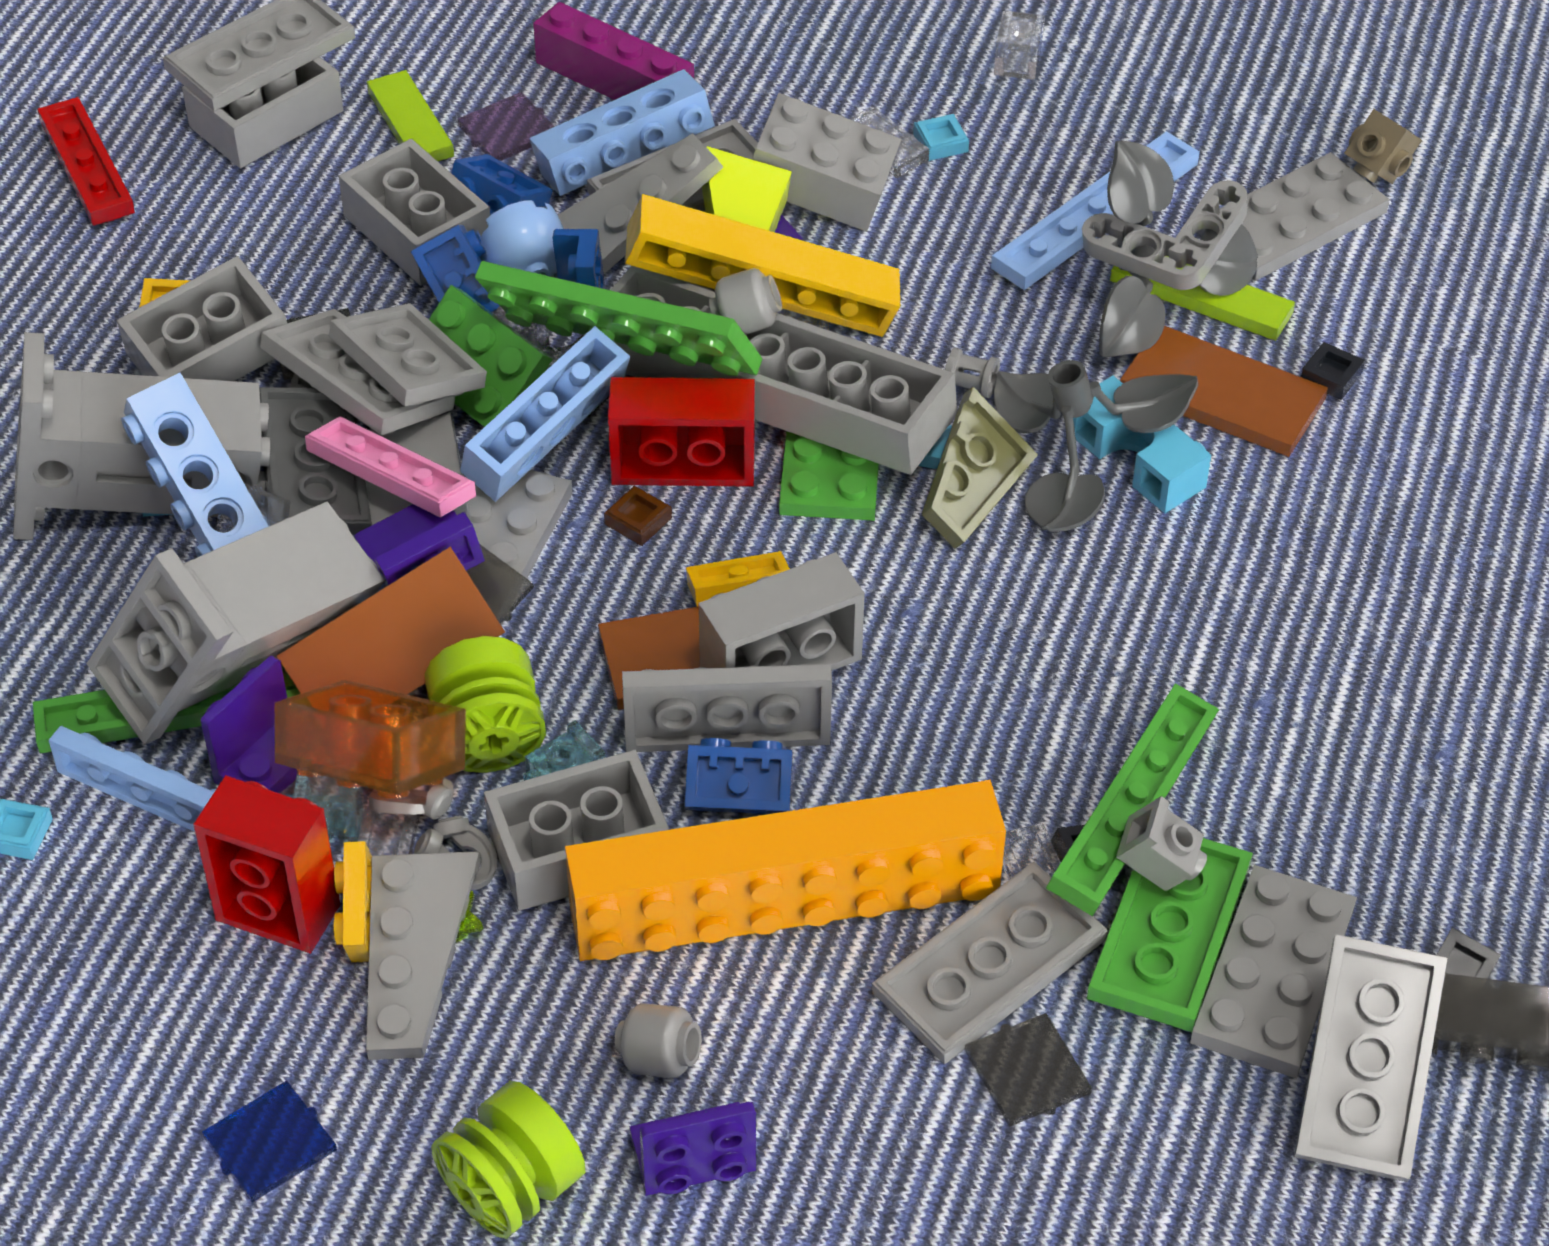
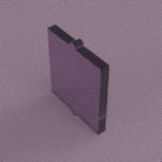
(505, 126)

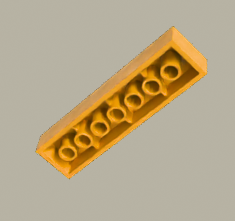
(785, 870)

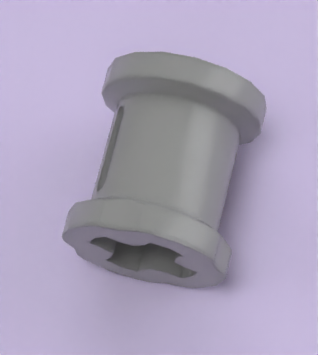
(988, 370)

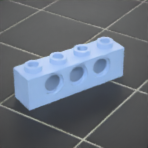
(622, 131)
(175, 407)
(543, 414)

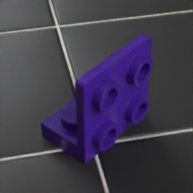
(416, 536)
(242, 730)
(695, 1148)

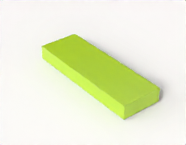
(409, 114)

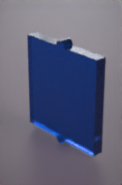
(269, 1141)

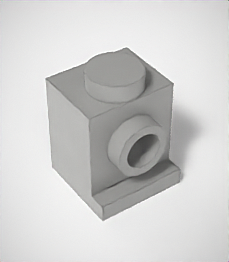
(1161, 846)

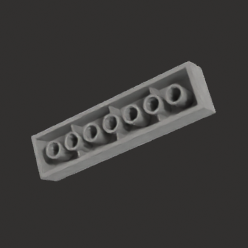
(819, 382)

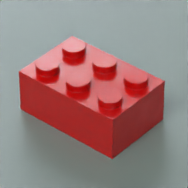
(682, 431)
(268, 863)

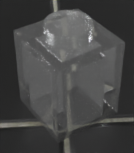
(1019, 45)

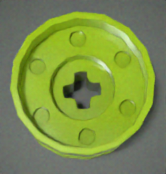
(500, 699)
(508, 1159)

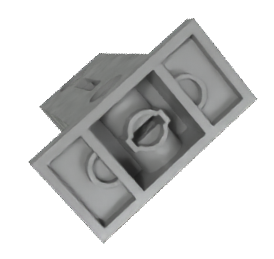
(80, 456)
(225, 612)

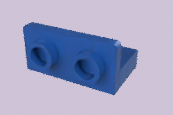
(499, 183)
(579, 256)
(454, 261)
(738, 777)

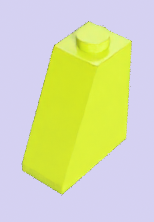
(747, 191)

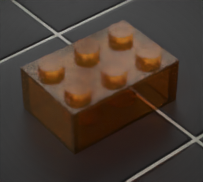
(370, 737)

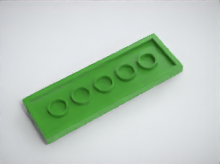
(624, 318)

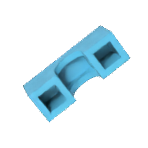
(1167, 464)

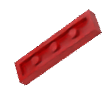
(86, 161)

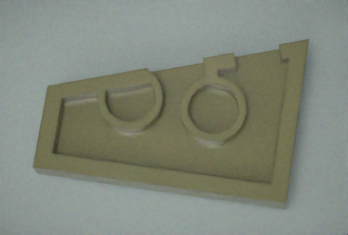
(975, 469)

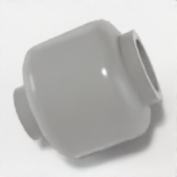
(748, 299)
(658, 1040)

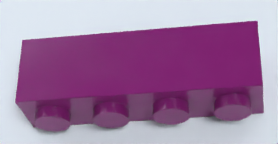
(600, 53)

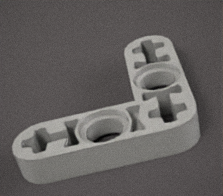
(1181, 250)

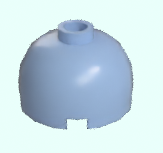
(522, 237)

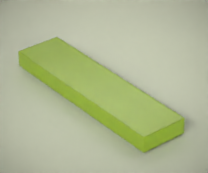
(1247, 309)

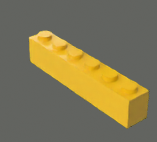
(808, 276)

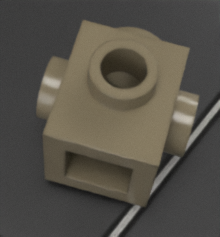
(1381, 148)

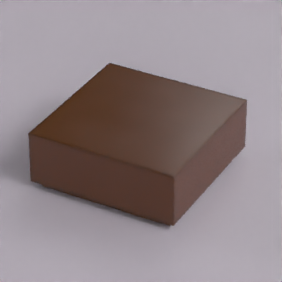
(638, 515)

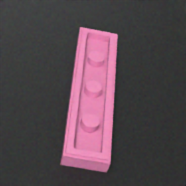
(390, 466)

